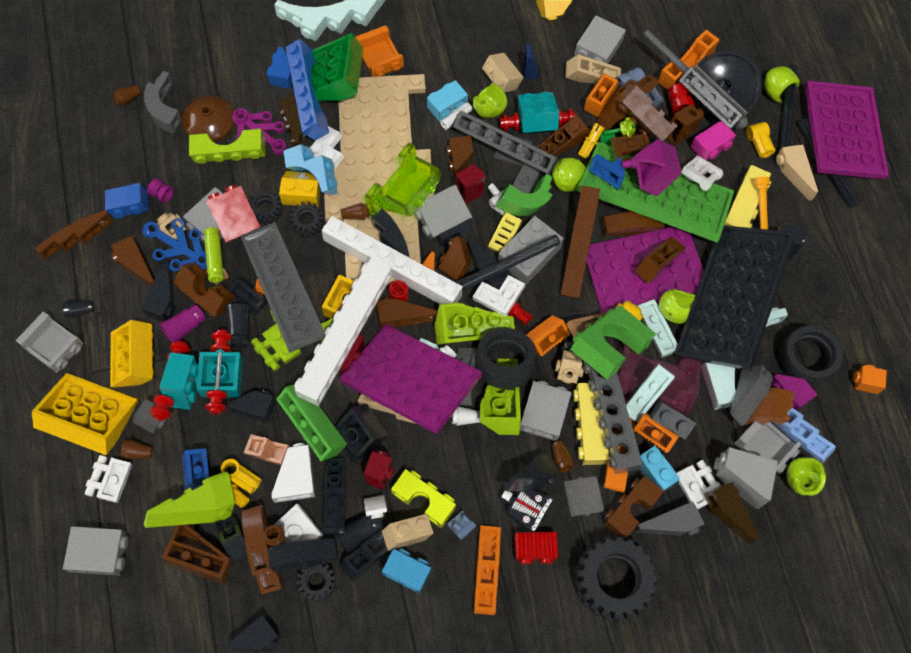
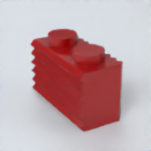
(536, 547)

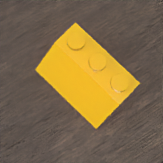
(131, 354)

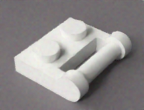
(698, 168)

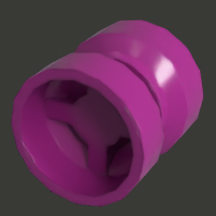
(160, 190)

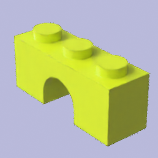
(411, 486)

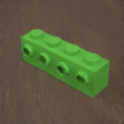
(312, 424)

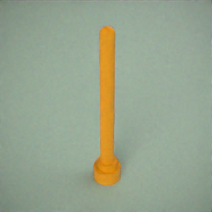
(762, 184)

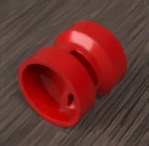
(398, 285)

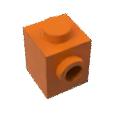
(870, 379)

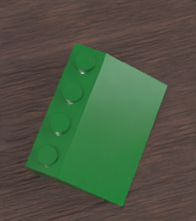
(337, 69)

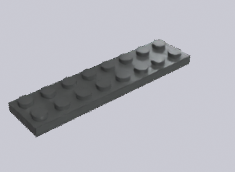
(283, 287)

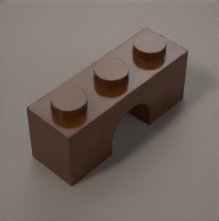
(192, 282)
(643, 493)

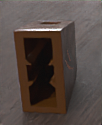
(689, 119)

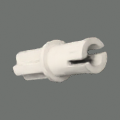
(448, 121)

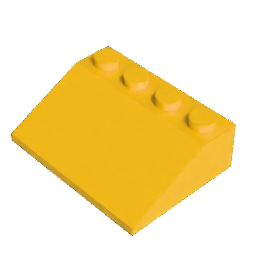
(84, 413)

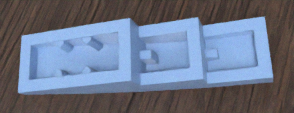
(807, 435)

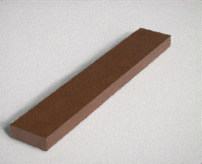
(580, 242)

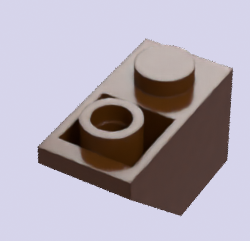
(461, 153)
(457, 259)

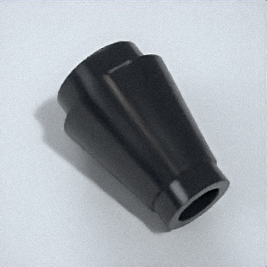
(75, 308)

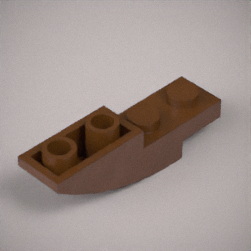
(611, 113)
(254, 526)

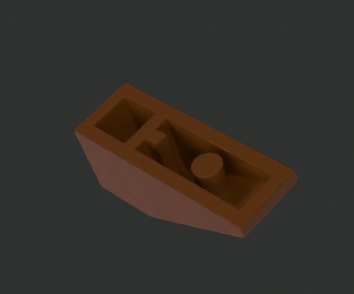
(131, 259)
(659, 259)
(402, 313)

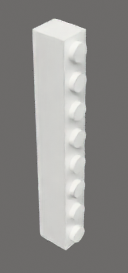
(403, 268)
(343, 332)

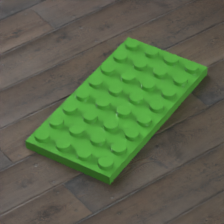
(679, 205)

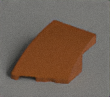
(773, 407)

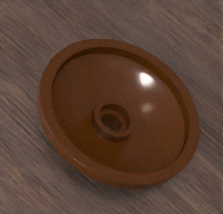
(215, 123)

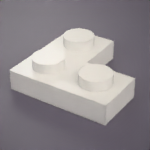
(325, 145)
(502, 299)

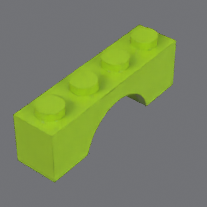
(249, 145)

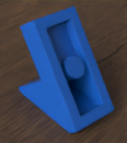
(610, 172)

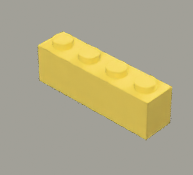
(746, 200)
(589, 433)

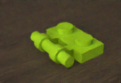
(274, 339)

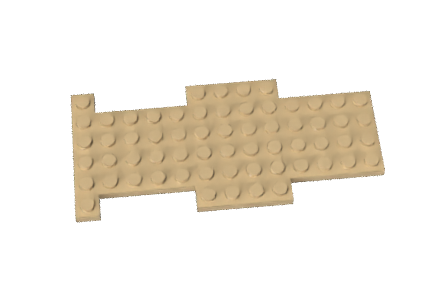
(374, 133)

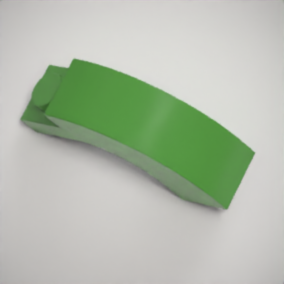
(523, 204)

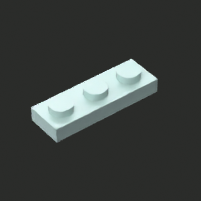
(652, 318)
(648, 392)

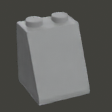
(749, 473)

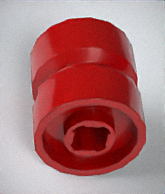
(679, 97)

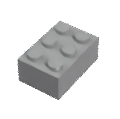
(531, 234)

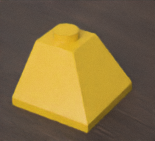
(552, 8)

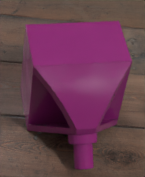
(655, 166)

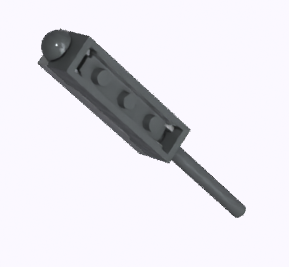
(705, 89)

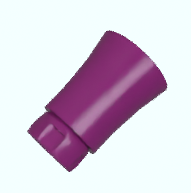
(182, 323)

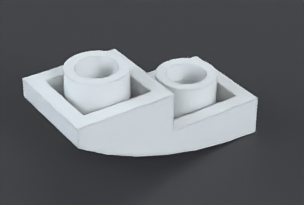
(375, 506)

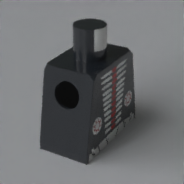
(526, 508)

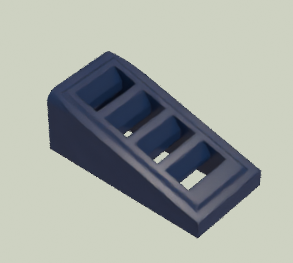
(529, 64)

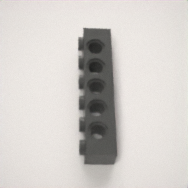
(506, 142)
(620, 462)

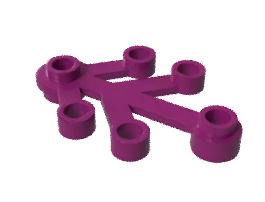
(266, 126)

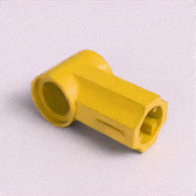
(759, 135)
(242, 476)

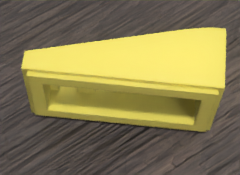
(510, 223)

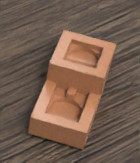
(265, 449)

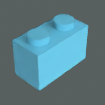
(446, 99)
(658, 469)

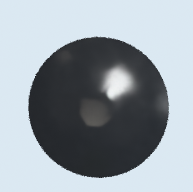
(735, 75)

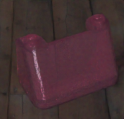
(681, 390)

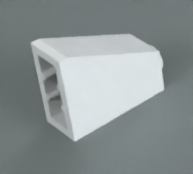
(295, 476)

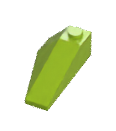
(464, 323)
(501, 406)
(202, 505)

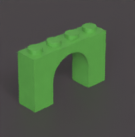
(618, 324)

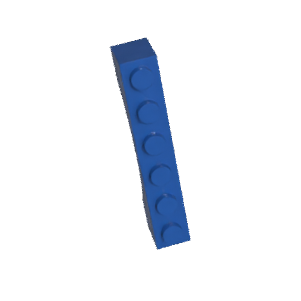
(310, 113)

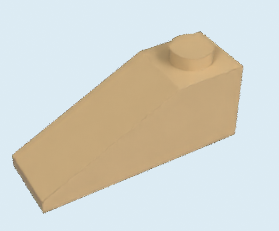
(589, 70)
(796, 168)

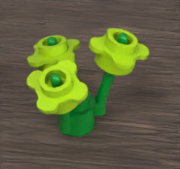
(626, 127)

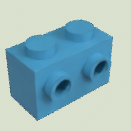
(407, 570)

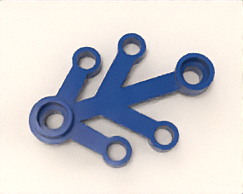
(180, 246)

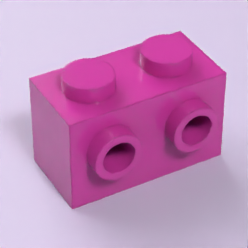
(713, 141)

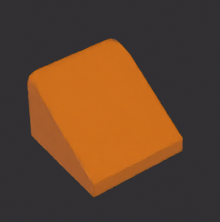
(430, 260)

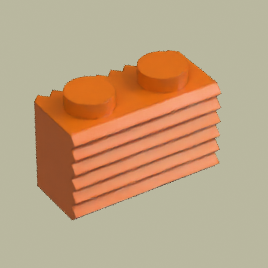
(601, 94)
(548, 334)
(656, 433)

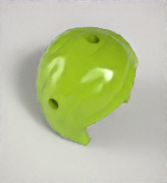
(778, 80)
(490, 101)
(568, 174)
(676, 305)
(804, 473)

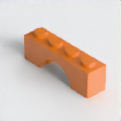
(701, 48)

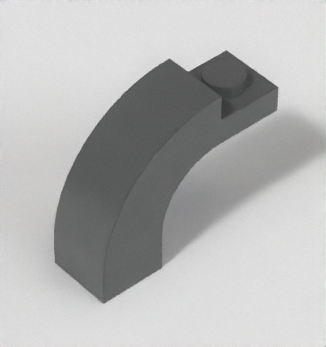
(162, 115)

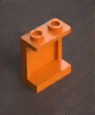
(379, 52)

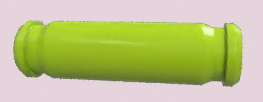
(213, 255)

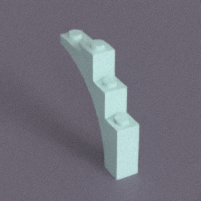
(335, 17)
(721, 379)

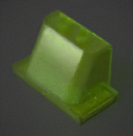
(406, 187)

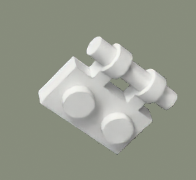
(113, 480)
(693, 486)

